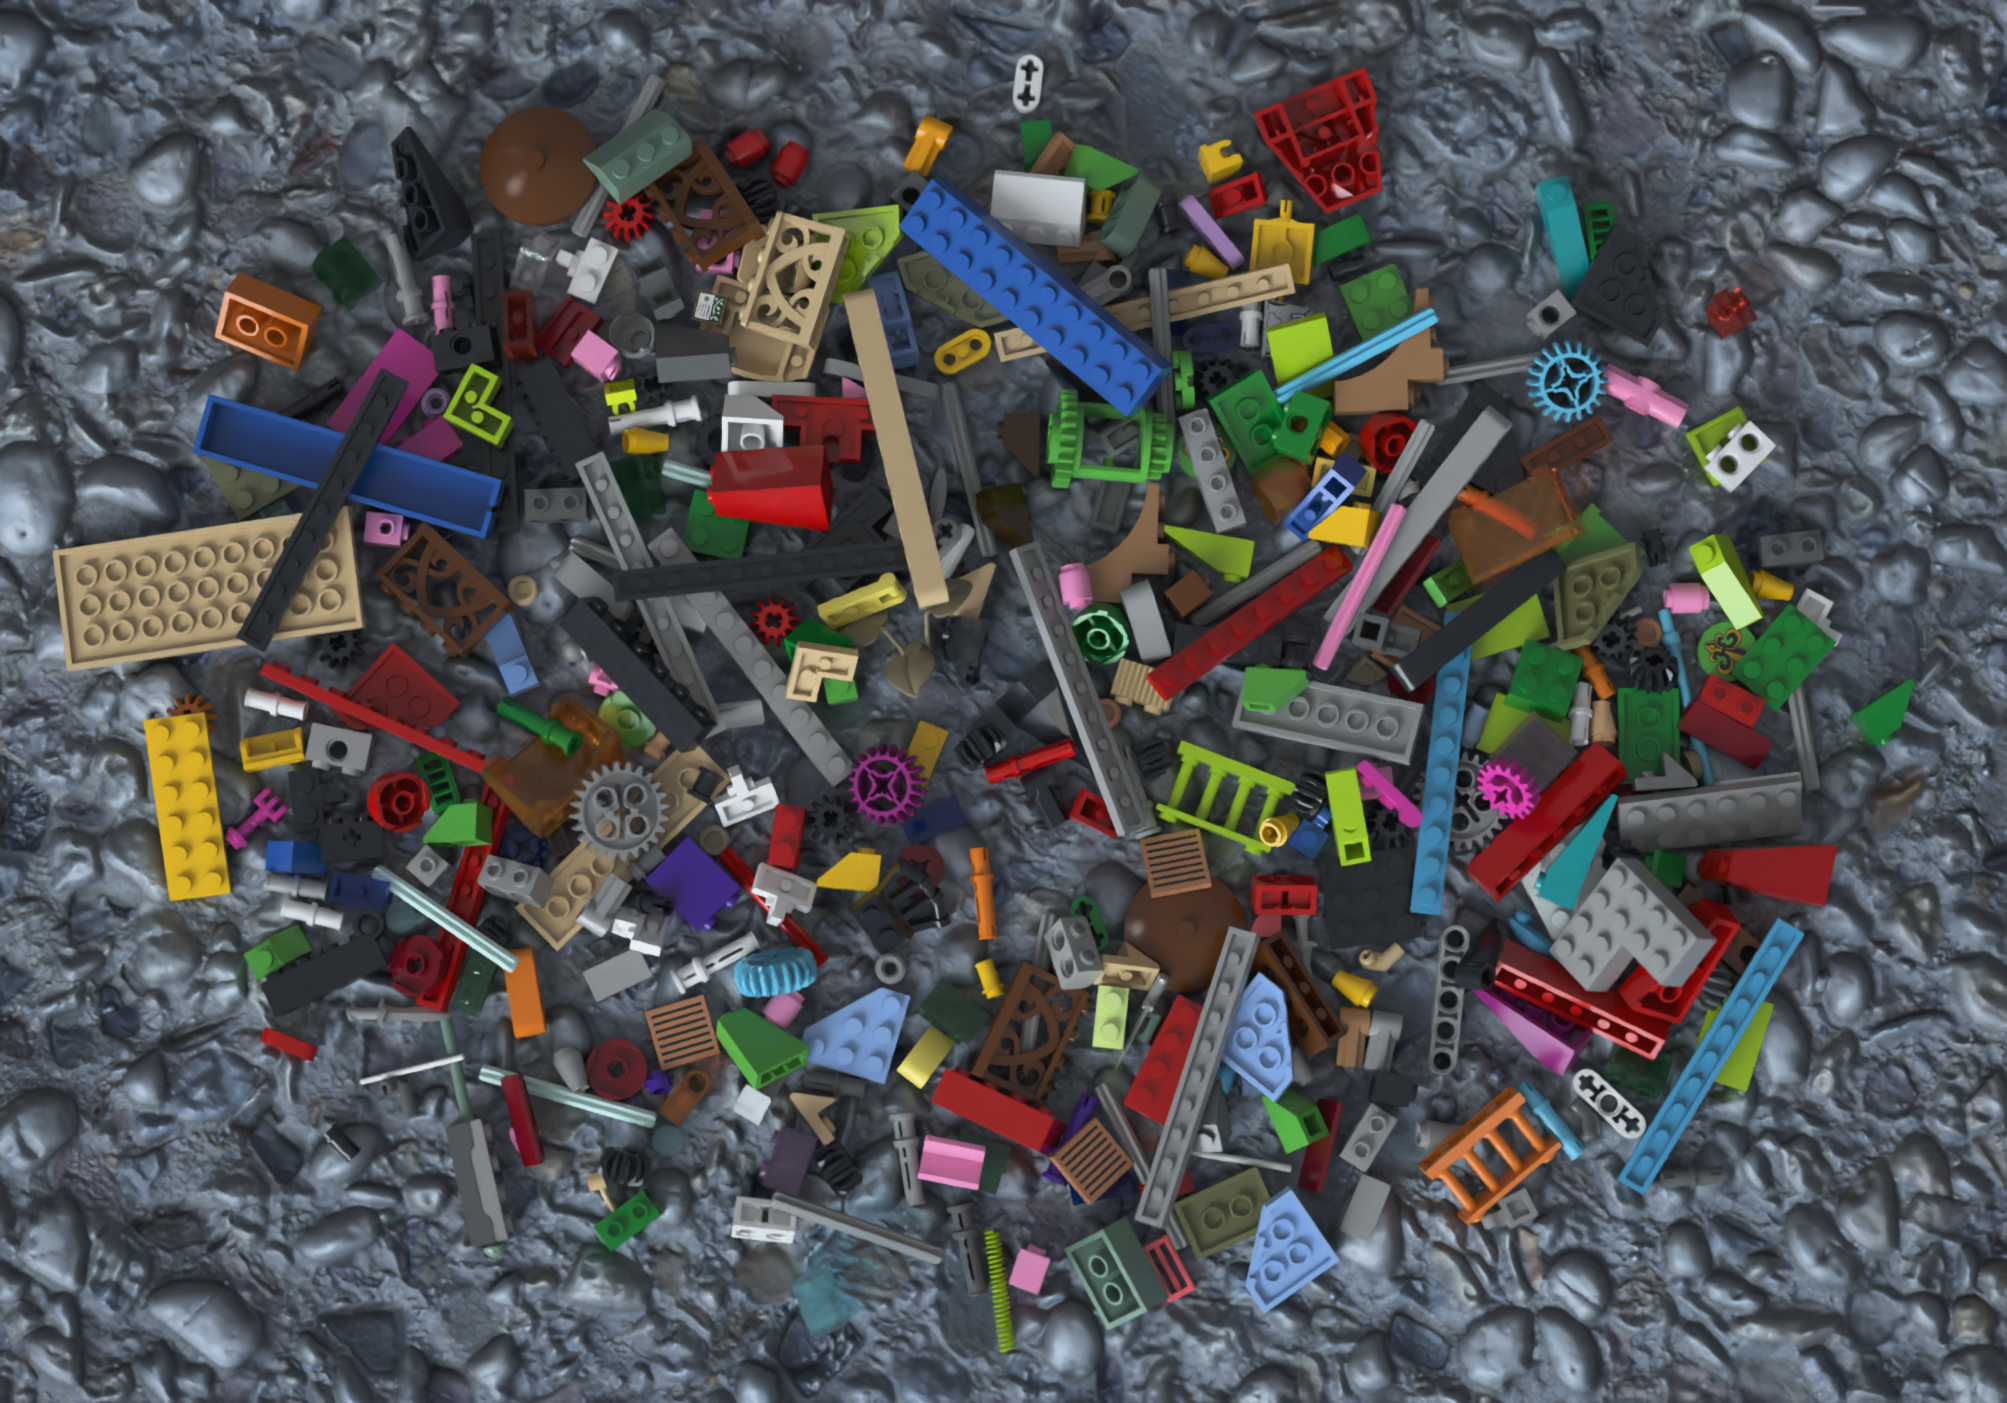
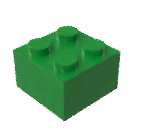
(714, 535)
(1543, 680)

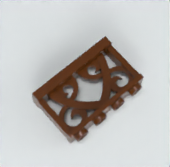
(739, 216)
(437, 550)
(992, 1052)

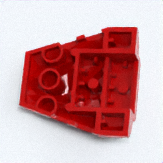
(1328, 139)

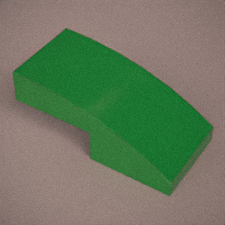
(1035, 138)
(1340, 239)

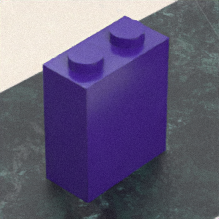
(695, 885)

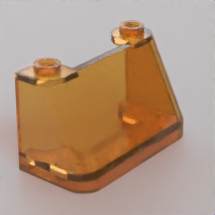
(1515, 525)
(542, 778)

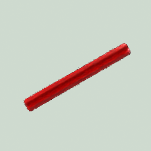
(789, 925)

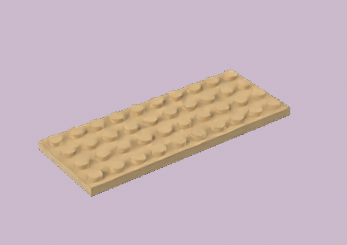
(196, 590)

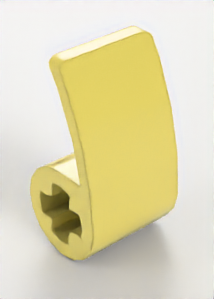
(925, 1056)

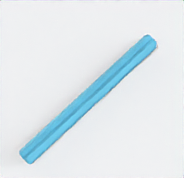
(1357, 354)

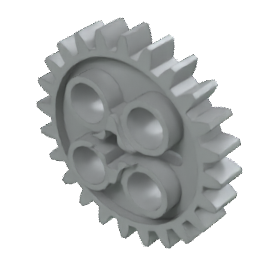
(646, 807)
(1487, 819)

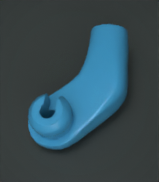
(1528, 935)

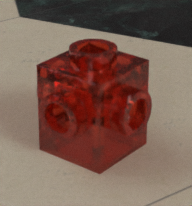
(1730, 312)

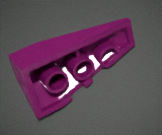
(1544, 1034)

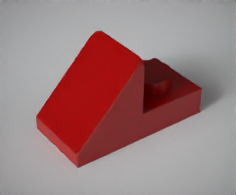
(1238, 196)
(1092, 812)

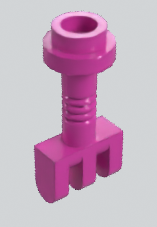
(265, 810)

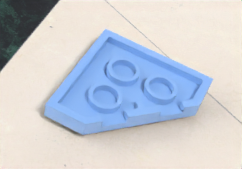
(859, 1036)
(1261, 1039)
(1285, 1251)

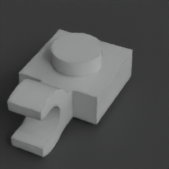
(1514, 1209)

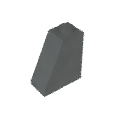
(692, 354)

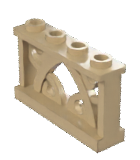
(808, 319)

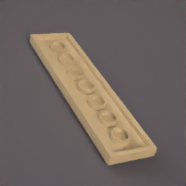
(583, 872)

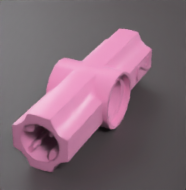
(1644, 396)

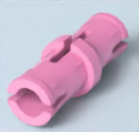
(442, 302)

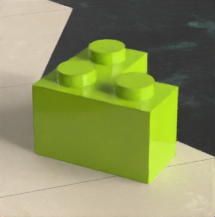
(472, 410)

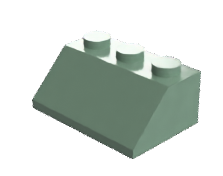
(639, 155)
(1116, 1273)

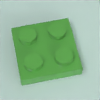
(1376, 301)

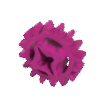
(1508, 787)

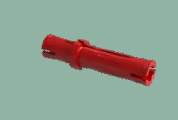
(1029, 761)

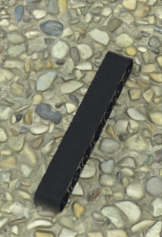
(1477, 619)

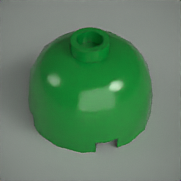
(1102, 633)

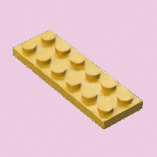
(187, 806)

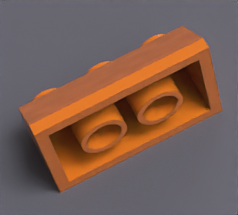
(267, 321)

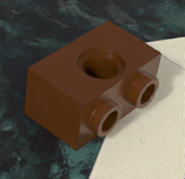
(1188, 594)

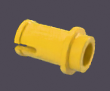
(990, 979)

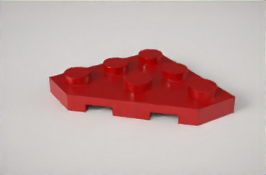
(403, 688)

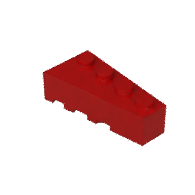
(1672, 1003)
(1163, 1065)
(998, 1112)

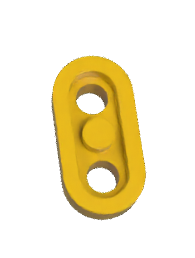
(962, 352)

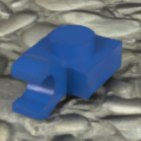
(1310, 836)

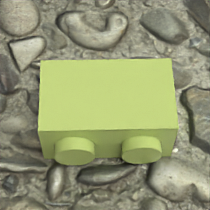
(1110, 1017)

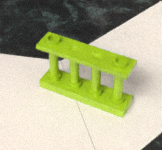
(1219, 767)

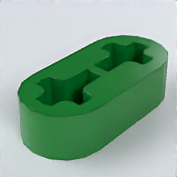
(1095, 917)

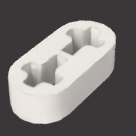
(1020, 84)

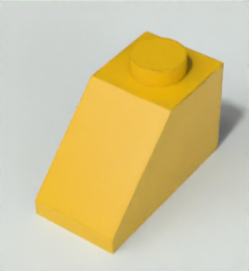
(1348, 526)
(854, 872)

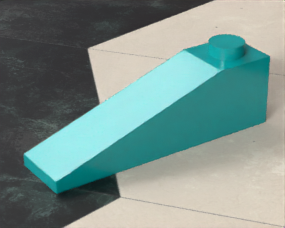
(1563, 231)
(1569, 868)

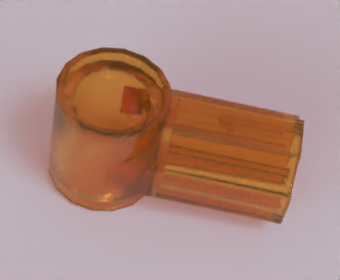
(684, 1097)

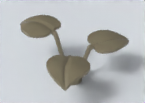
(916, 664)

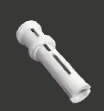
(669, 414)
(698, 972)

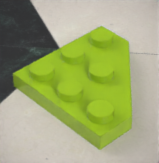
(873, 237)

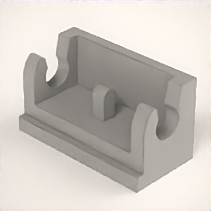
(616, 972)

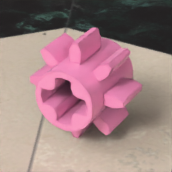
(602, 682)

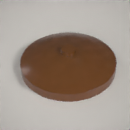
(537, 167)
(1184, 931)

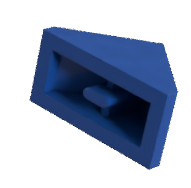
(294, 858)

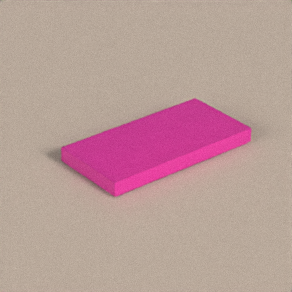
(405, 359)

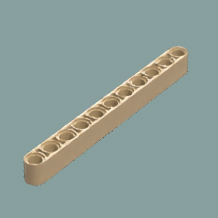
(896, 448)

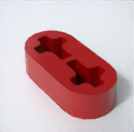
(289, 1044)

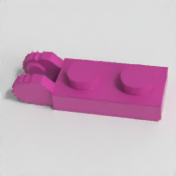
(1390, 795)

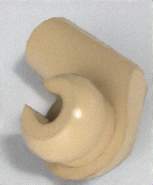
(1380, 961)

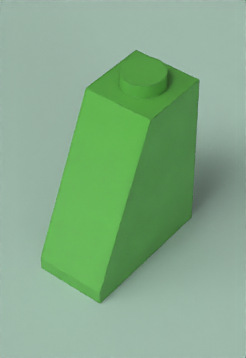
(760, 1047)

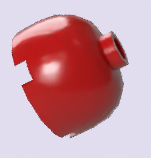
(1384, 439)
(398, 801)

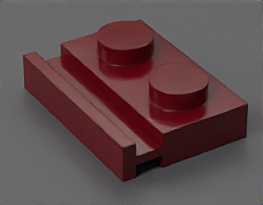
(566, 330)

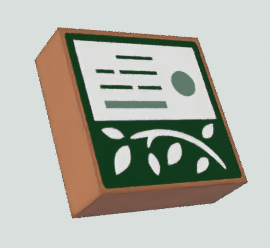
(710, 308)

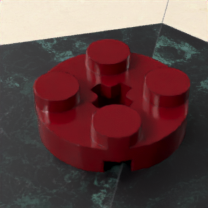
(433, 967)
(624, 1085)

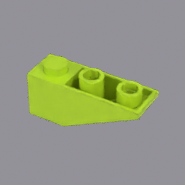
(1347, 816)

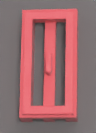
(1179, 1291)

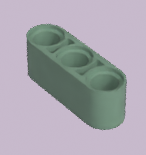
(1129, 214)

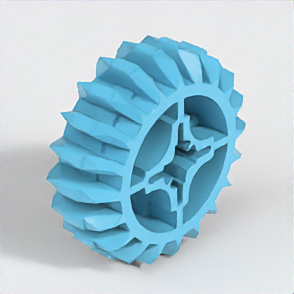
(1579, 377)
(775, 972)

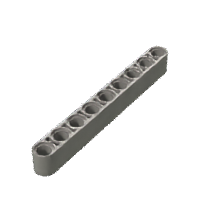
(1432, 504)

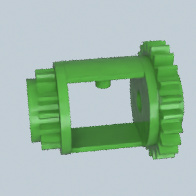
(1065, 441)

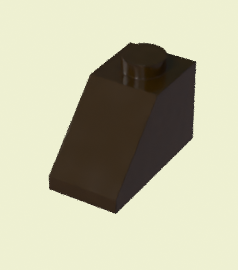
(1022, 439)
(1005, 513)

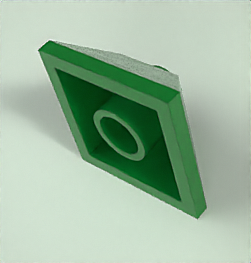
(1884, 714)

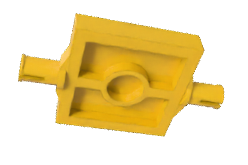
(1284, 241)

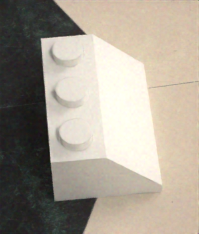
(1040, 207)

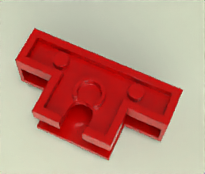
(828, 422)

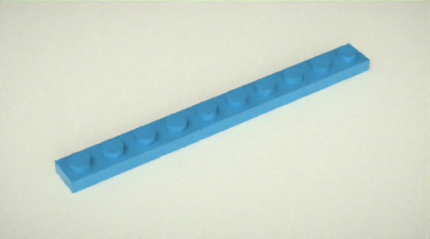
(1440, 782)
(1710, 1056)

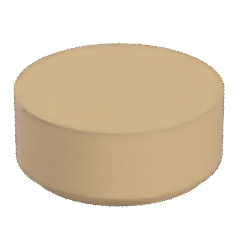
(523, 590)

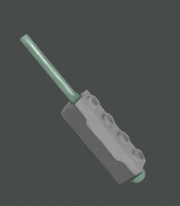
(476, 1165)

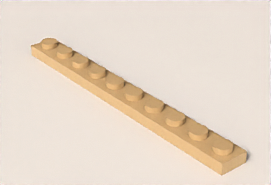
(1183, 304)

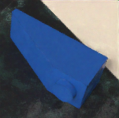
(1325, 496)

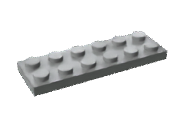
(1341, 721)
(1711, 814)

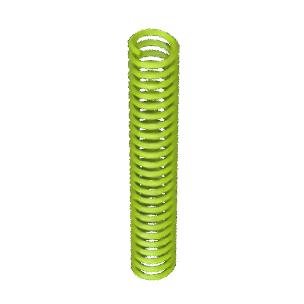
(1001, 1288)

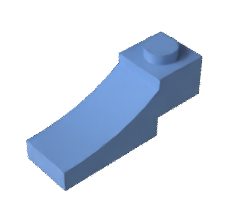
(895, 319)
(510, 654)

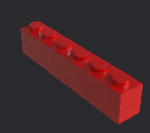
(1557, 814)
(1557, 991)

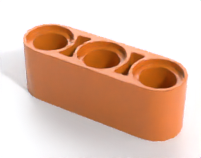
(525, 995)

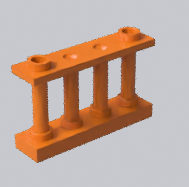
(1462, 1143)

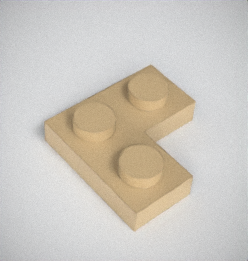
(817, 661)

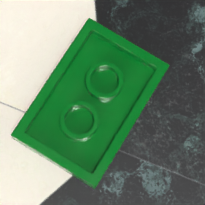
(1249, 417)
(1782, 657)
(1646, 729)

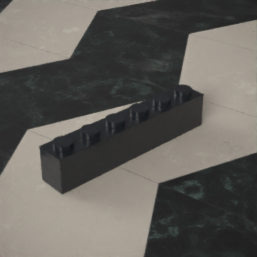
(638, 673)

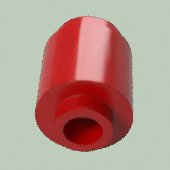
(746, 148)
(789, 164)

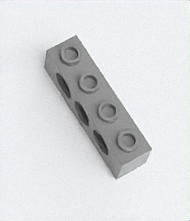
(1211, 471)

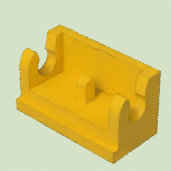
(1216, 164)
(273, 750)

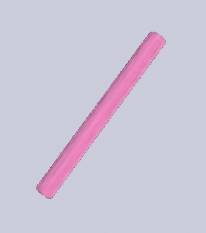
(1359, 586)

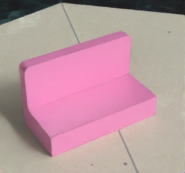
(951, 1162)

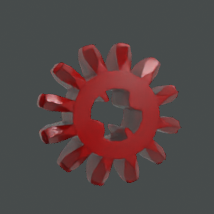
(634, 226)
(776, 611)

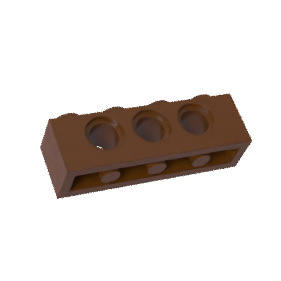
(1689, 896)
(1308, 1011)

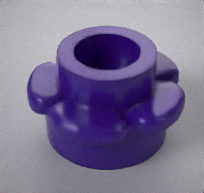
(659, 1082)

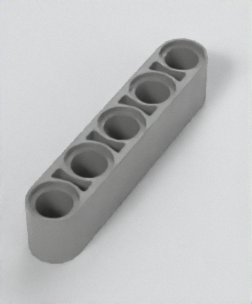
(1441, 1014)

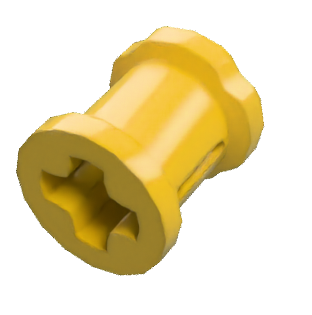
(1100, 205)

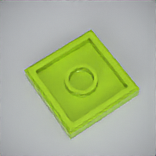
(1715, 432)

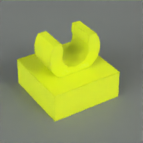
(620, 392)

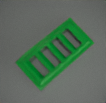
(1588, 220)
(439, 808)

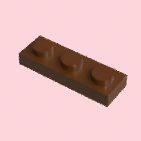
(1570, 446)

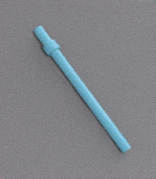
(1671, 640)

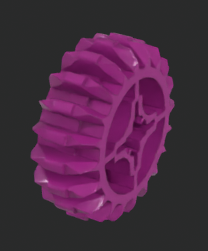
(905, 800)

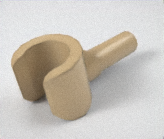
(597, 1182)

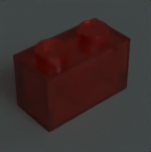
(520, 325)

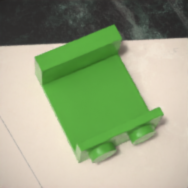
(1599, 539)

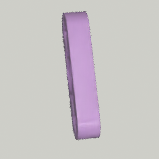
(1211, 232)

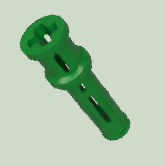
(551, 731)

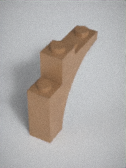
(1387, 384)
(1135, 556)

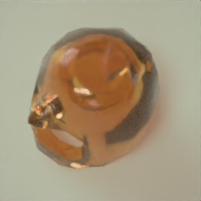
(1280, 487)

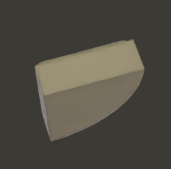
(1366, 673)

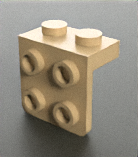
(790, 279)

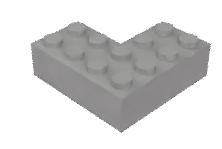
(1631, 918)

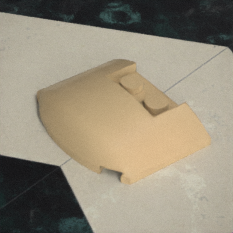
(757, 354)

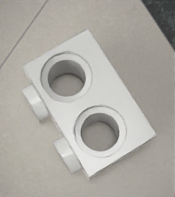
(1743, 460)
(759, 1221)

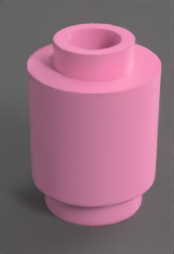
(1075, 586)
(1686, 597)
(783, 1008)

